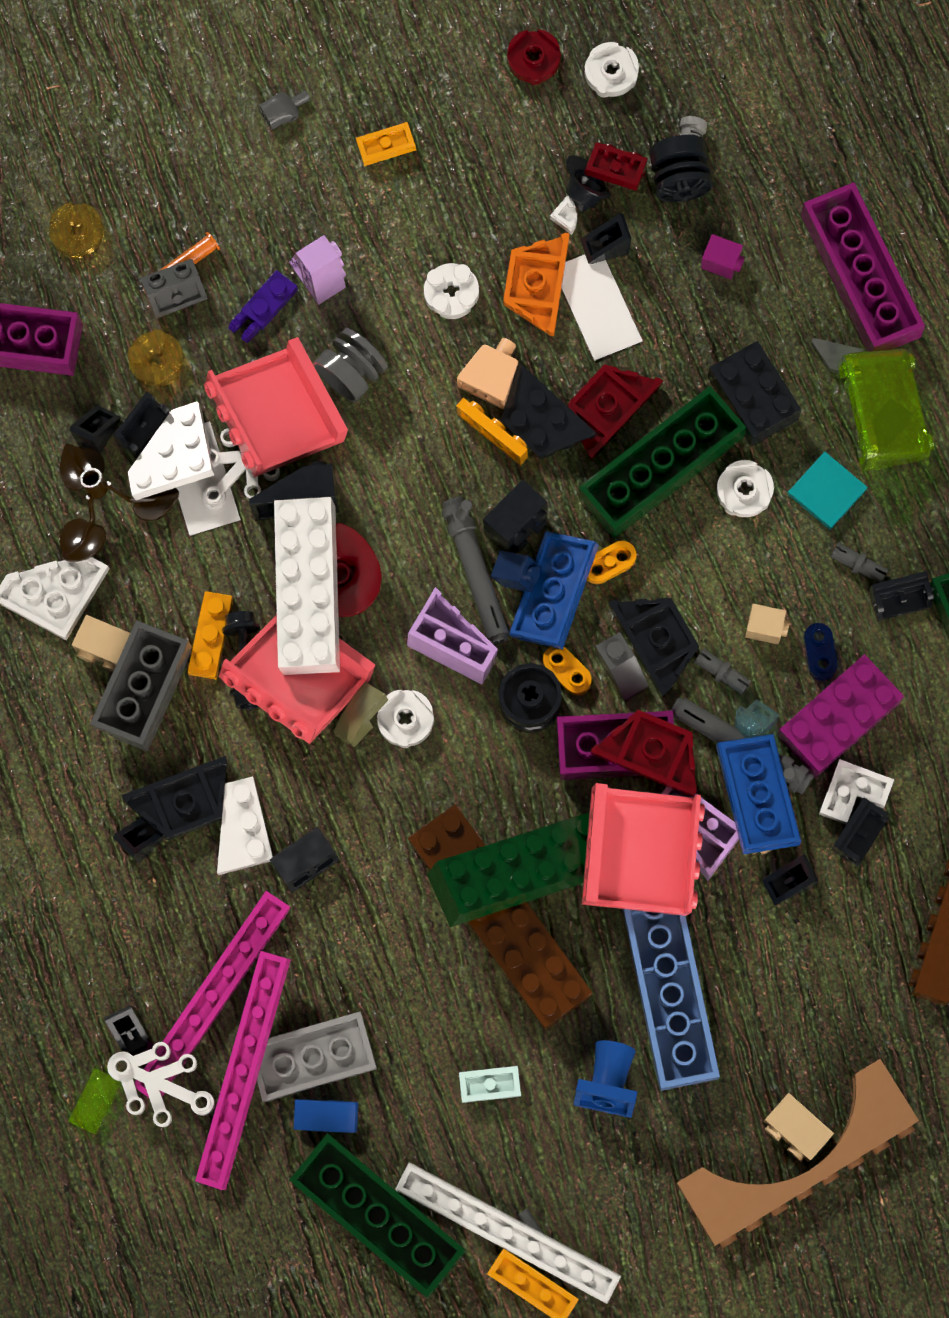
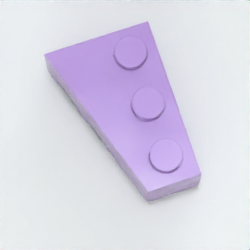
(320, 269)
(451, 640)
(718, 836)

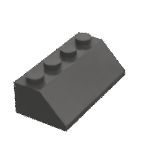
(142, 685)

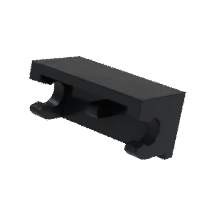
(141, 424)
(901, 596)
(860, 832)
(304, 859)

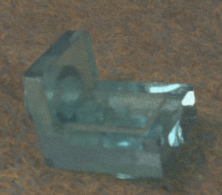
(755, 719)

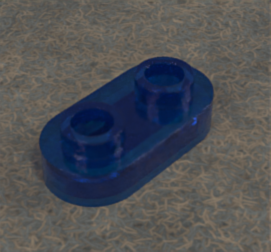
(820, 650)

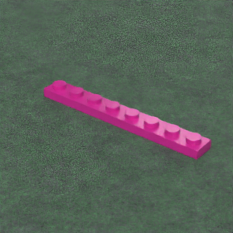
(220, 983)
(242, 1070)

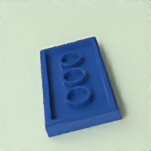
(549, 610)
(758, 794)

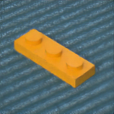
(492, 430)
(209, 637)
(532, 1286)

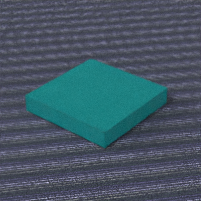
(827, 490)

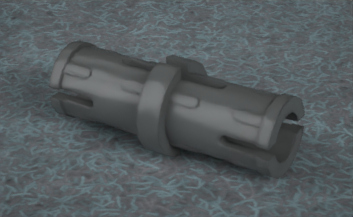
(859, 563)
(723, 672)

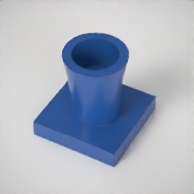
(610, 1073)

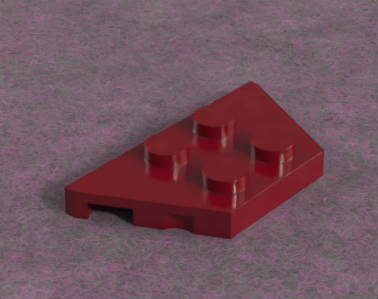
(610, 402)
(653, 751)

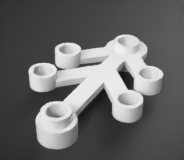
(232, 475)
(156, 1082)

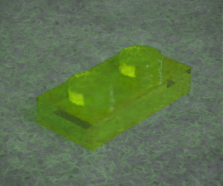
(95, 1101)

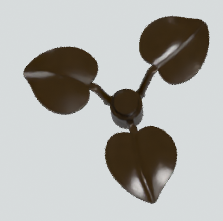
(84, 470)

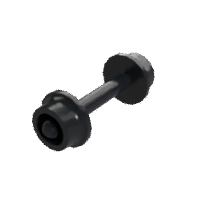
(240, 625)

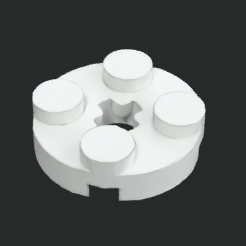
(606, 83)
(460, 278)
(755, 477)
(403, 734)

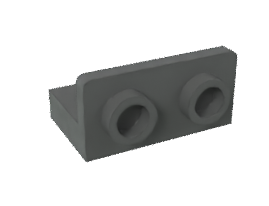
(174, 288)

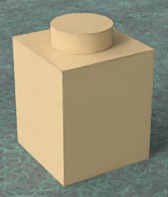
(767, 624)

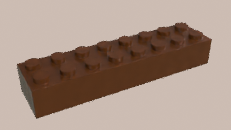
(510, 936)

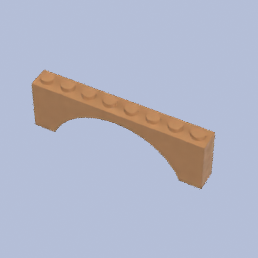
(875, 1116)

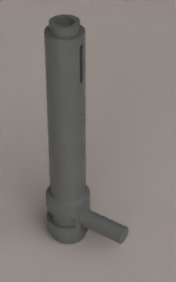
(462, 530)
(717, 730)

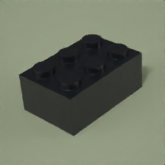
(754, 392)

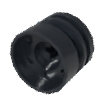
(681, 168)

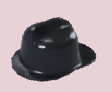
(584, 189)

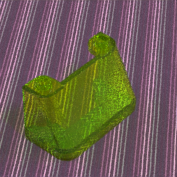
(885, 408)

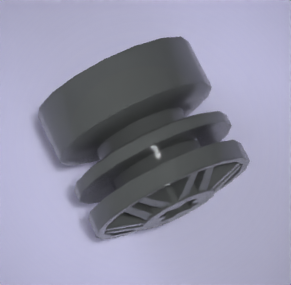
(354, 361)

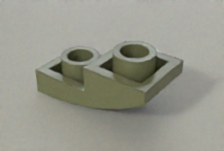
(355, 718)

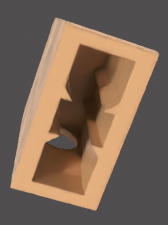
(490, 373)

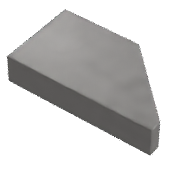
(832, 352)

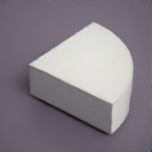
(565, 215)

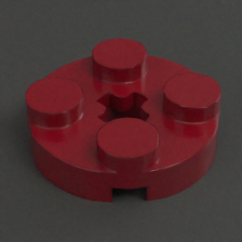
(535, 41)

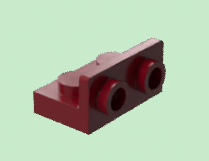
(616, 166)

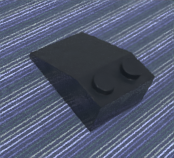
(307, 482)

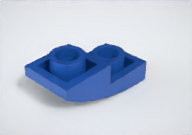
(326, 1115)

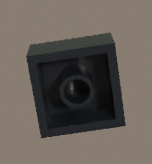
(516, 518)

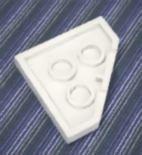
(174, 455)
(53, 593)

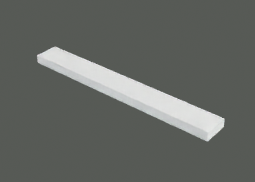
(508, 1232)

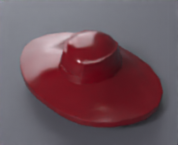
(357, 572)

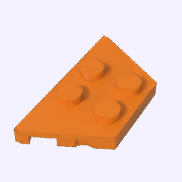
(536, 281)

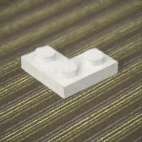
(852, 783)

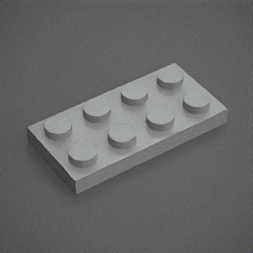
(315, 1057)

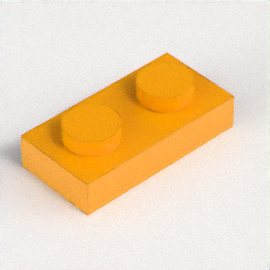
(385, 144)

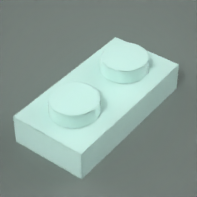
(489, 1084)

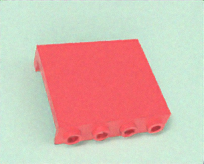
(276, 409)
(297, 701)
(642, 851)

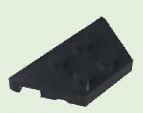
(541, 416)
(657, 637)
(183, 800)

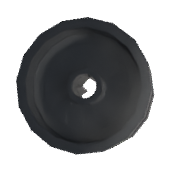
(530, 681)

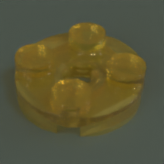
(76, 245)
(155, 343)

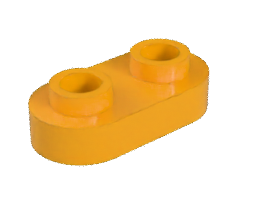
(608, 561)
(567, 669)

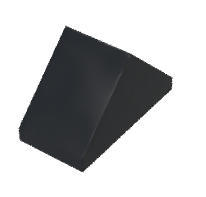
(607, 240)
(95, 428)
(138, 839)
(790, 880)
(129, 1030)

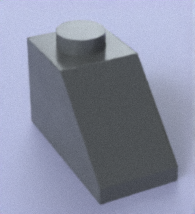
(621, 666)

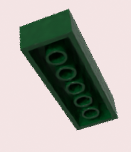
(661, 462)
(511, 870)
(378, 1215)

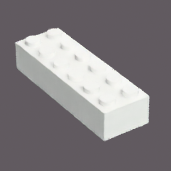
(306, 586)

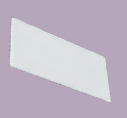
(598, 307)
(196, 514)

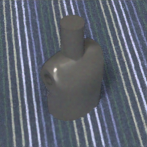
(282, 108)

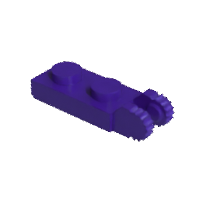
(264, 305)

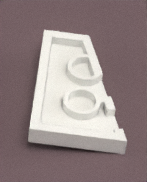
(243, 828)

